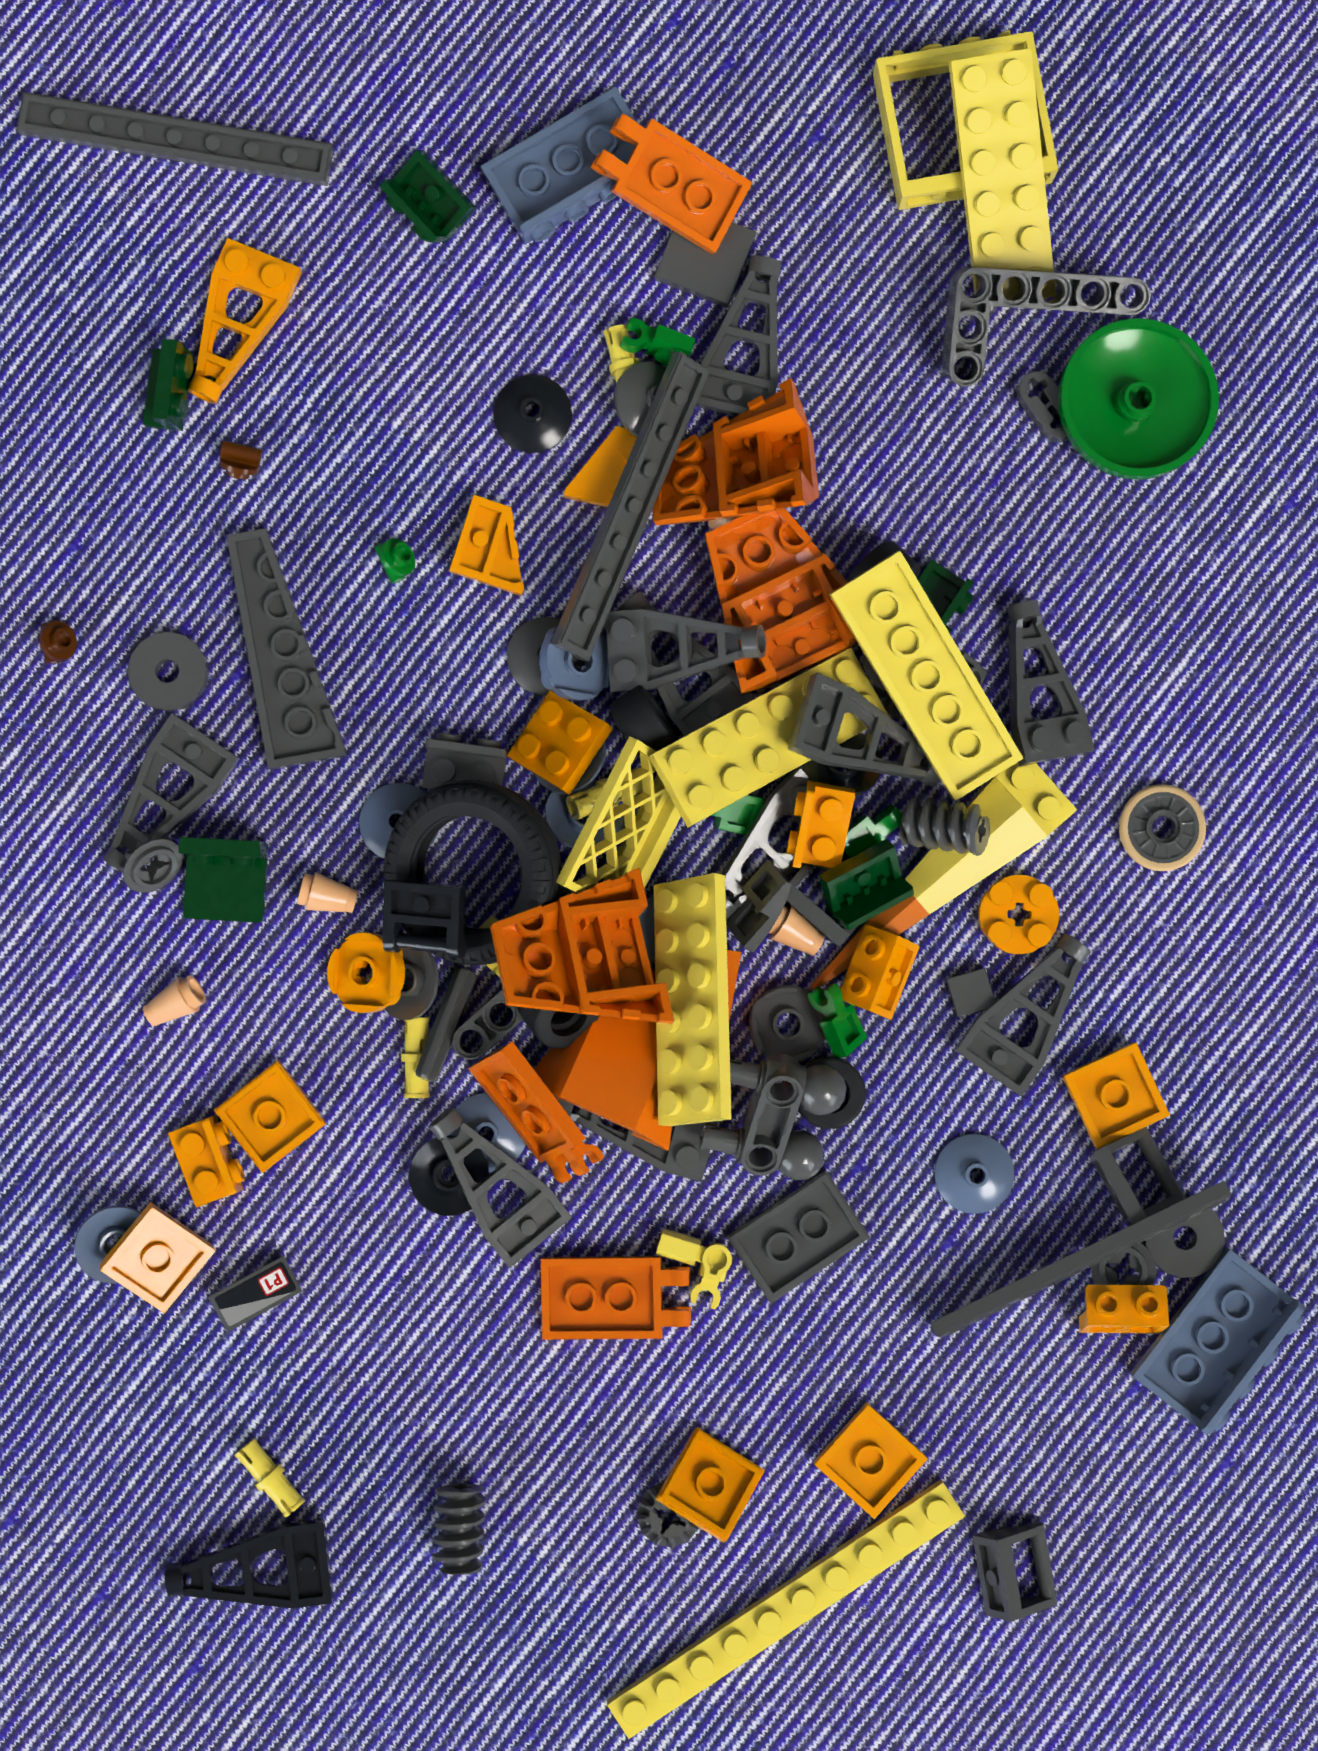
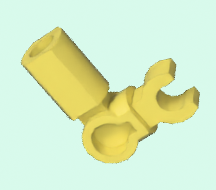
(714, 1261)

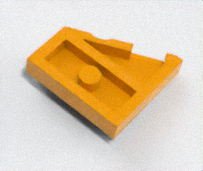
(602, 472)
(489, 547)

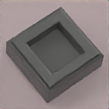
(970, 992)

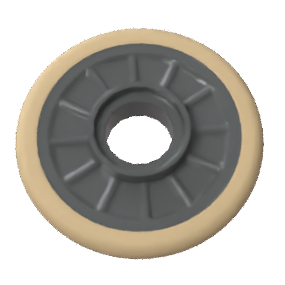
(1187, 823)

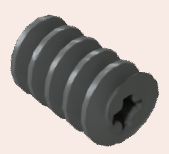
(944, 828)
(460, 1528)

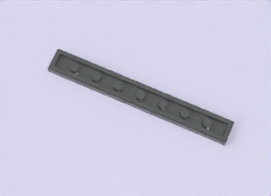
(175, 139)
(630, 506)
(1082, 1260)

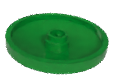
(1138, 399)

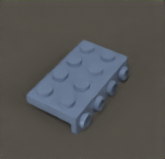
(550, 172)
(1218, 1342)

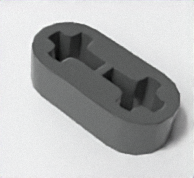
(1036, 409)

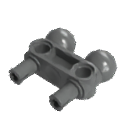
(773, 1113)

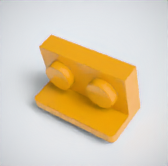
(822, 826)
(878, 971)
(207, 1160)
(1125, 1309)

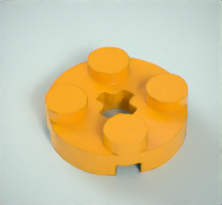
(1036, 899)
(345, 978)

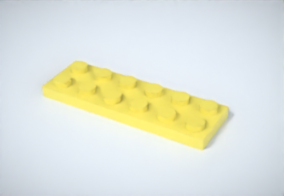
(1002, 165)
(926, 675)
(750, 743)
(693, 964)

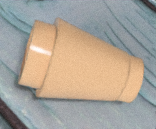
(326, 894)
(796, 932)
(175, 1001)

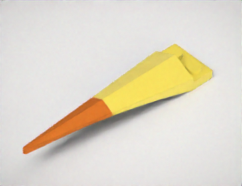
(1021, 812)

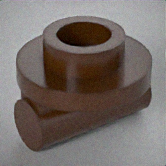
(240, 460)
(57, 641)

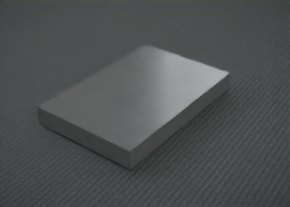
(798, 1236)

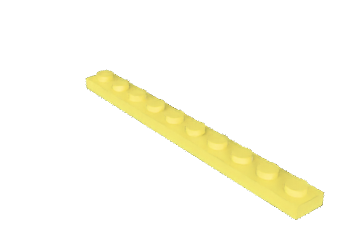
(785, 1609)

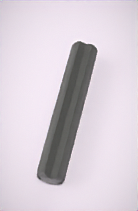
(446, 1024)

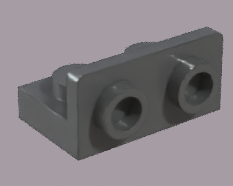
(453, 761)

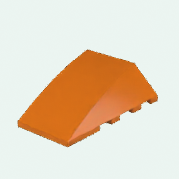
(743, 464)
(779, 580)
(583, 955)
(611, 1075)

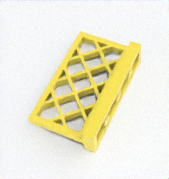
(643, 834)

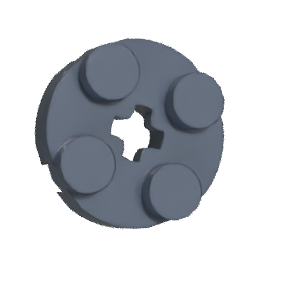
(566, 681)

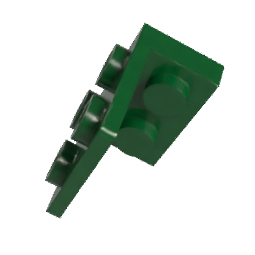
(224, 879)

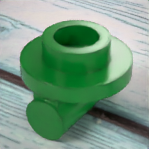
(396, 559)

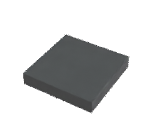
(706, 274)

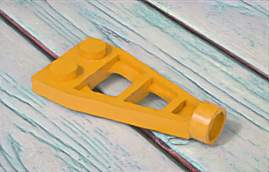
(259, 275)

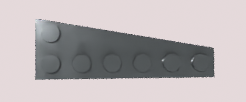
(286, 682)

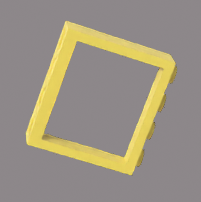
(932, 61)

